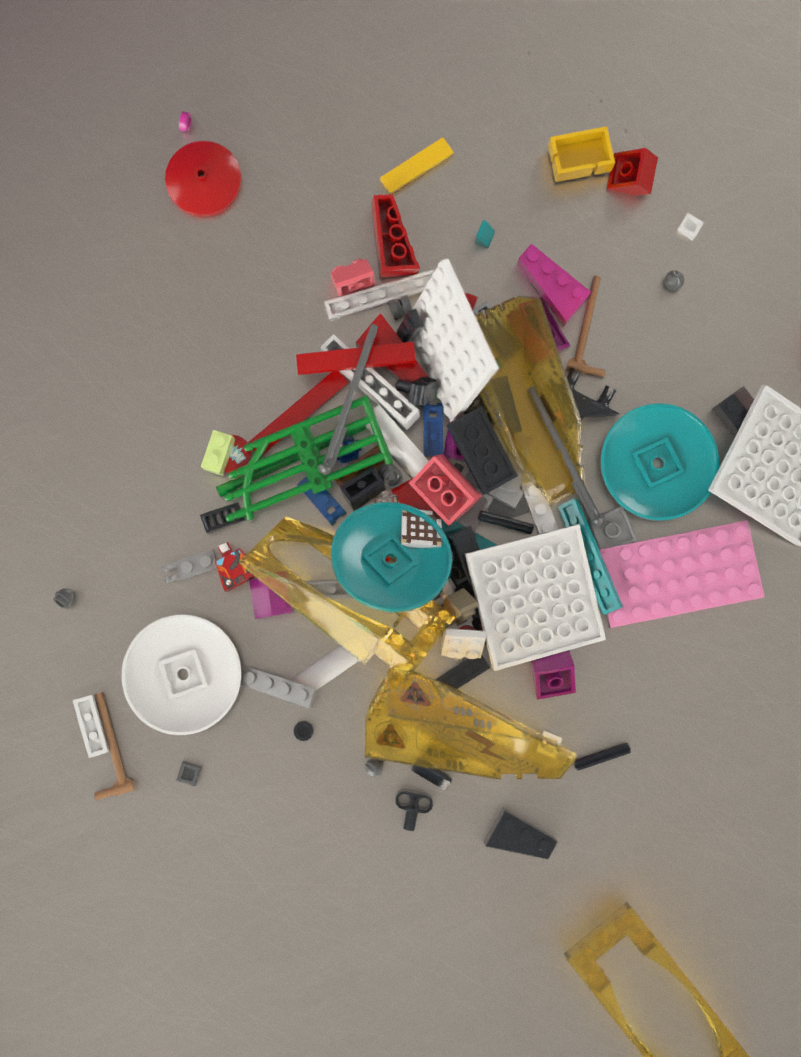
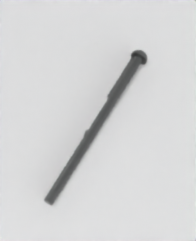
(340, 430)
(578, 484)

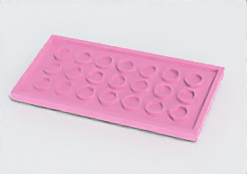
(683, 573)

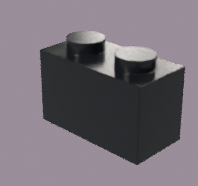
(362, 488)

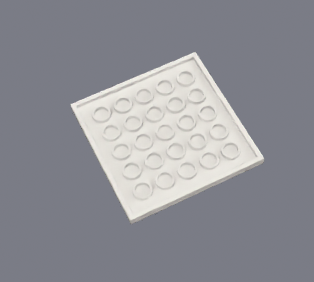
(452, 342)
(765, 465)
(535, 597)

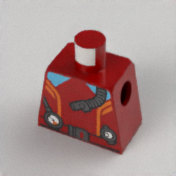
(229, 569)

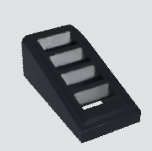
(204, 517)

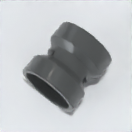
(395, 306)
(390, 475)

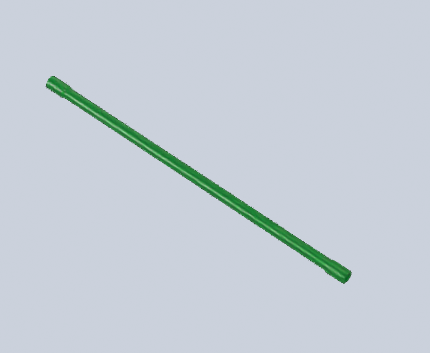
(232, 485)

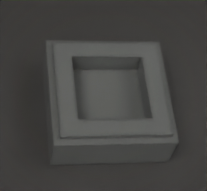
(189, 773)

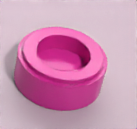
(185, 121)

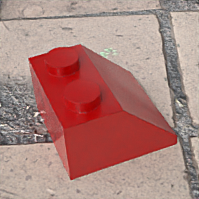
(633, 172)

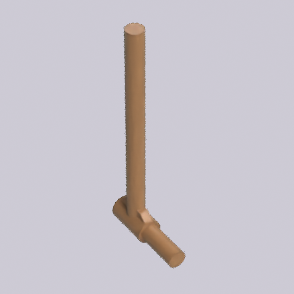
(577, 362)
(123, 784)

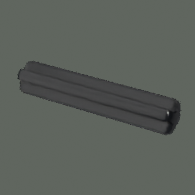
(505, 522)
(602, 756)

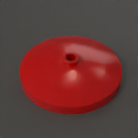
(205, 194)

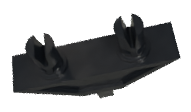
(588, 407)

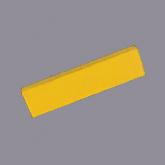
(416, 166)

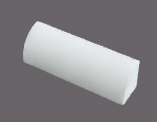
(398, 444)
(326, 668)

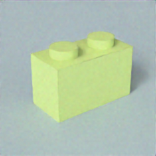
(218, 452)

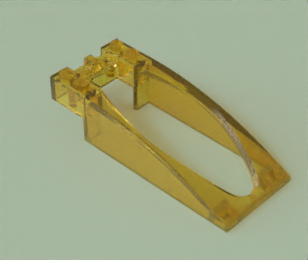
(349, 629)
(605, 936)

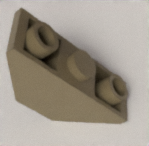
(461, 606)

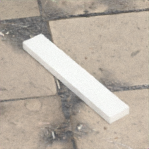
(377, 295)

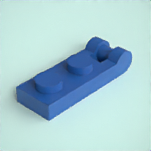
(433, 430)
(324, 501)

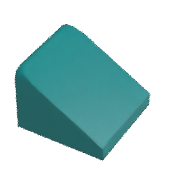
(485, 234)

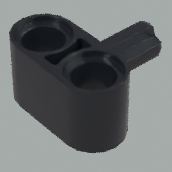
(420, 390)
(412, 807)

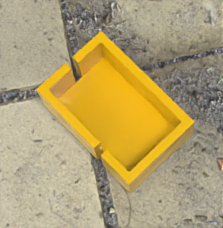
(581, 153)

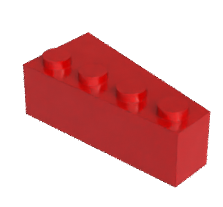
(393, 247)
(387, 335)

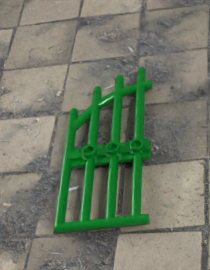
(310, 457)

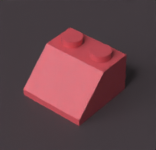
(353, 277)

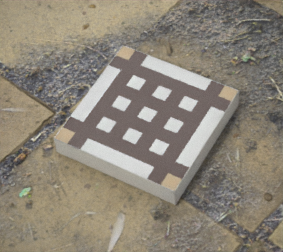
(418, 532)

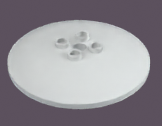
(153, 681)

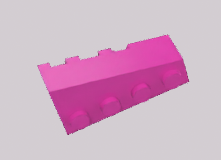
(553, 283)

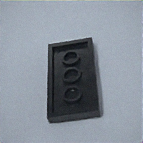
(482, 450)

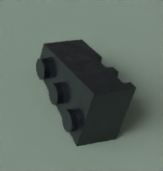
(519, 836)

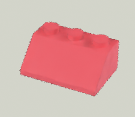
(445, 489)

